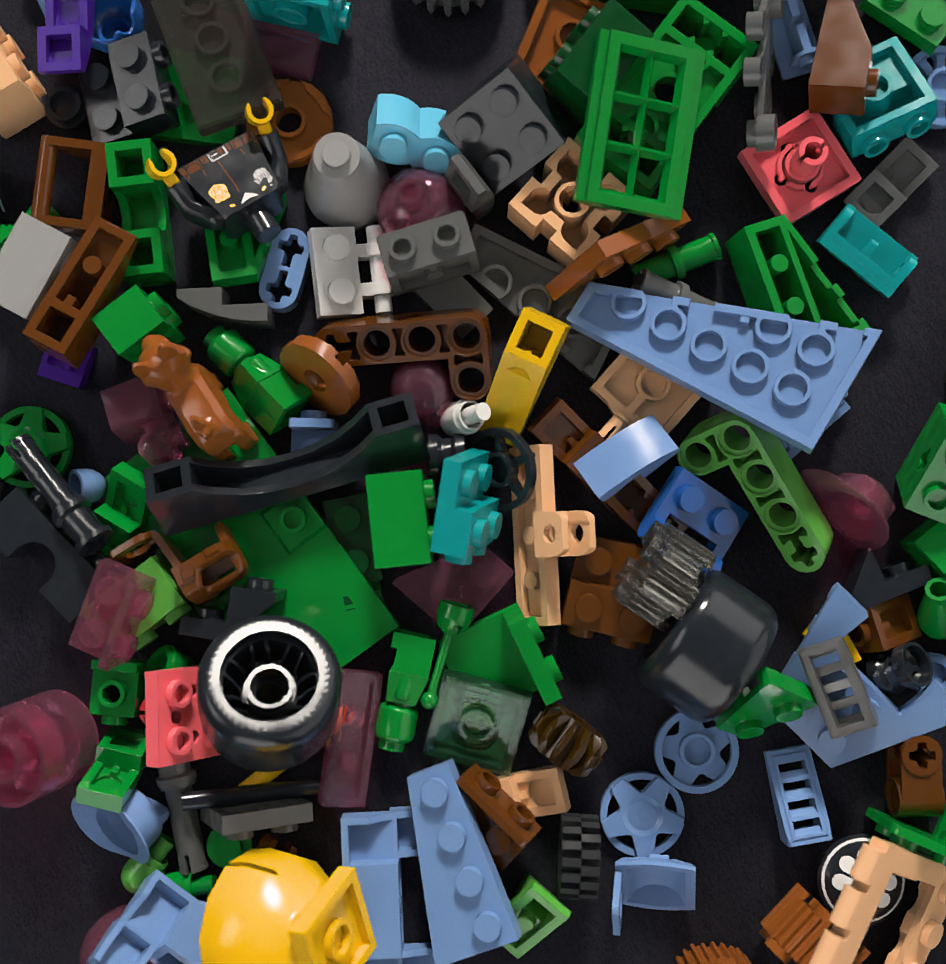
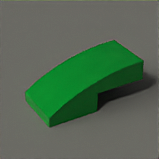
(124, 506)
(116, 769)

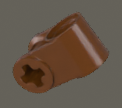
(915, 778)

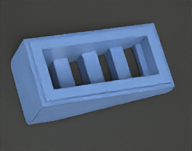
(805, 834)

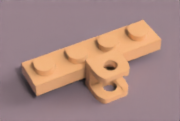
(542, 537)

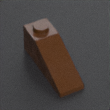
(842, 63)
(80, 291)

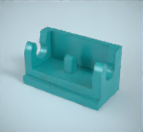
(867, 251)

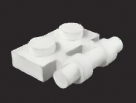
(337, 275)

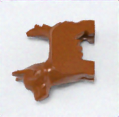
(194, 397)

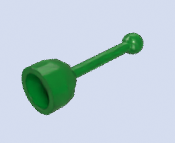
(453, 620)

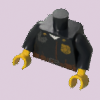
(233, 185)

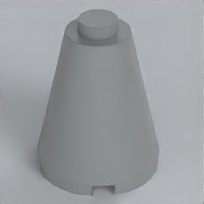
(344, 182)

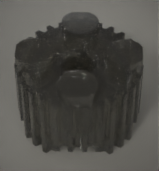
(663, 576)

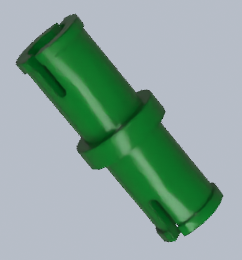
(681, 259)

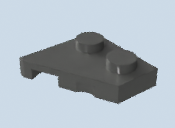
(241, 820)

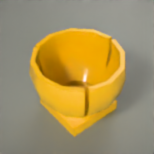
(285, 912)

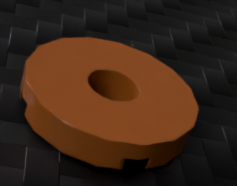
(316, 115)
(314, 364)

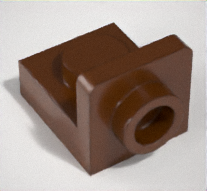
(886, 626)

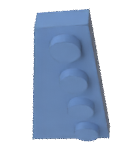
(459, 878)

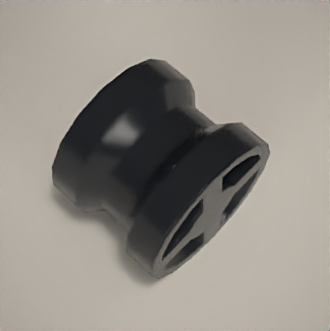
(442, 448)

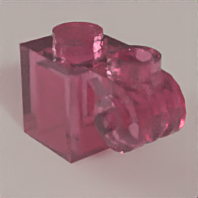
(146, 418)

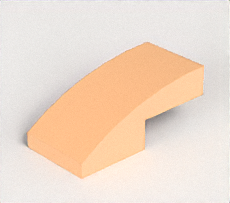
(539, 789)

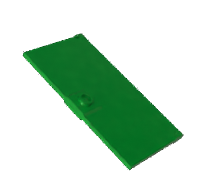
(298, 553)

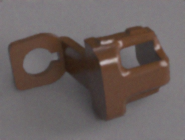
(201, 573)

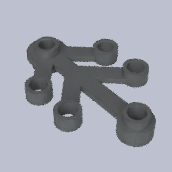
(757, 71)

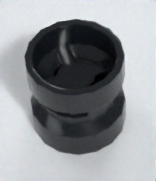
(900, 669)

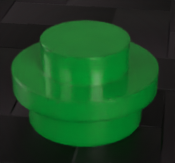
(223, 851)

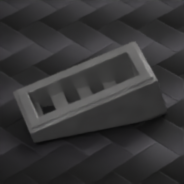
(845, 725)

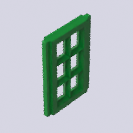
(599, 115)

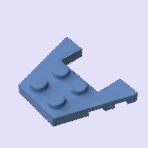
(916, 717)

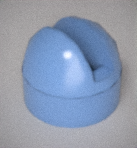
(87, 483)

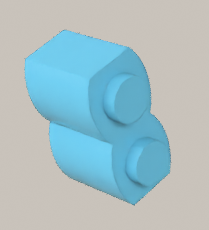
(408, 134)

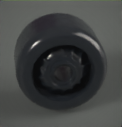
(710, 651)
(266, 660)

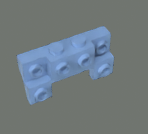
(374, 847)
(156, 926)

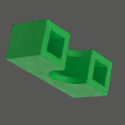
(143, 211)

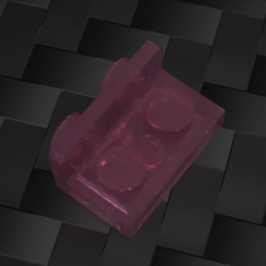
(112, 613)

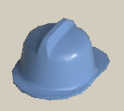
(127, 832)

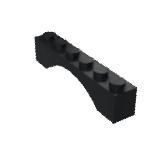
(205, 491)

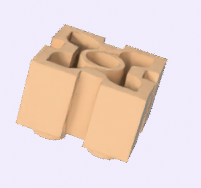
(540, 208)

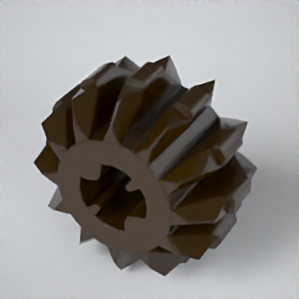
(567, 740)

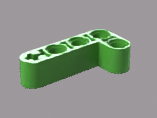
(800, 534)

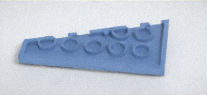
(744, 359)

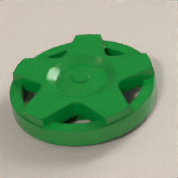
(49, 442)

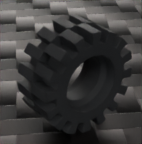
(578, 857)

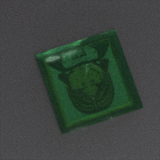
(477, 722)

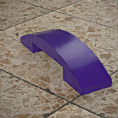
(66, 37)

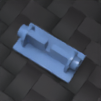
(793, 41)

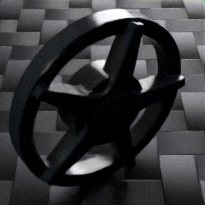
(506, 466)

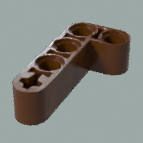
(406, 348)

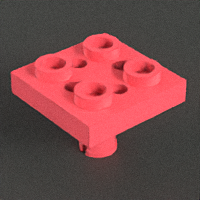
(812, 158)
(173, 718)

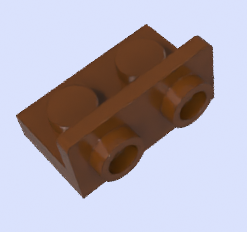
(504, 823)

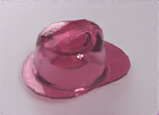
(852, 504)

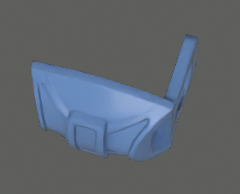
(652, 884)

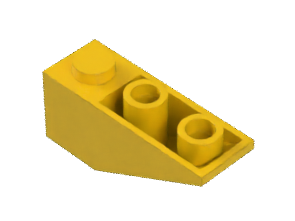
(524, 369)

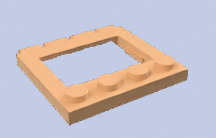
(858, 903)

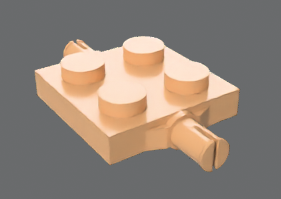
(638, 392)

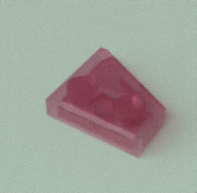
(465, 584)

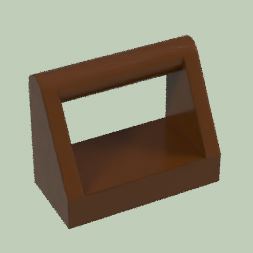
(98, 197)

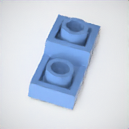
(625, 456)

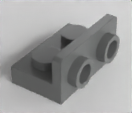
(428, 253)

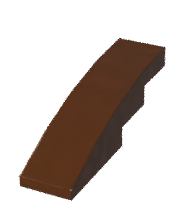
(573, 440)

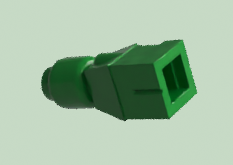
(257, 380)
(406, 682)

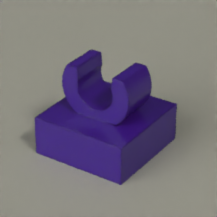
(63, 373)

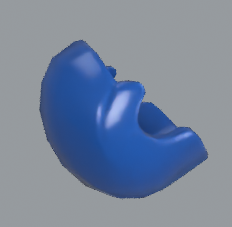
(116, 21)

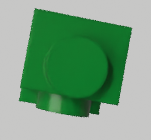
(131, 683)

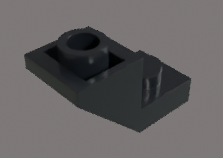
(245, 601)

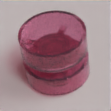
(44, 745)

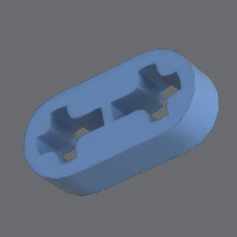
(276, 267)

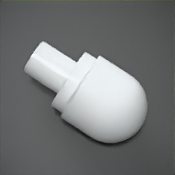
(464, 417)

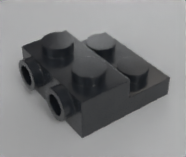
(130, 90)

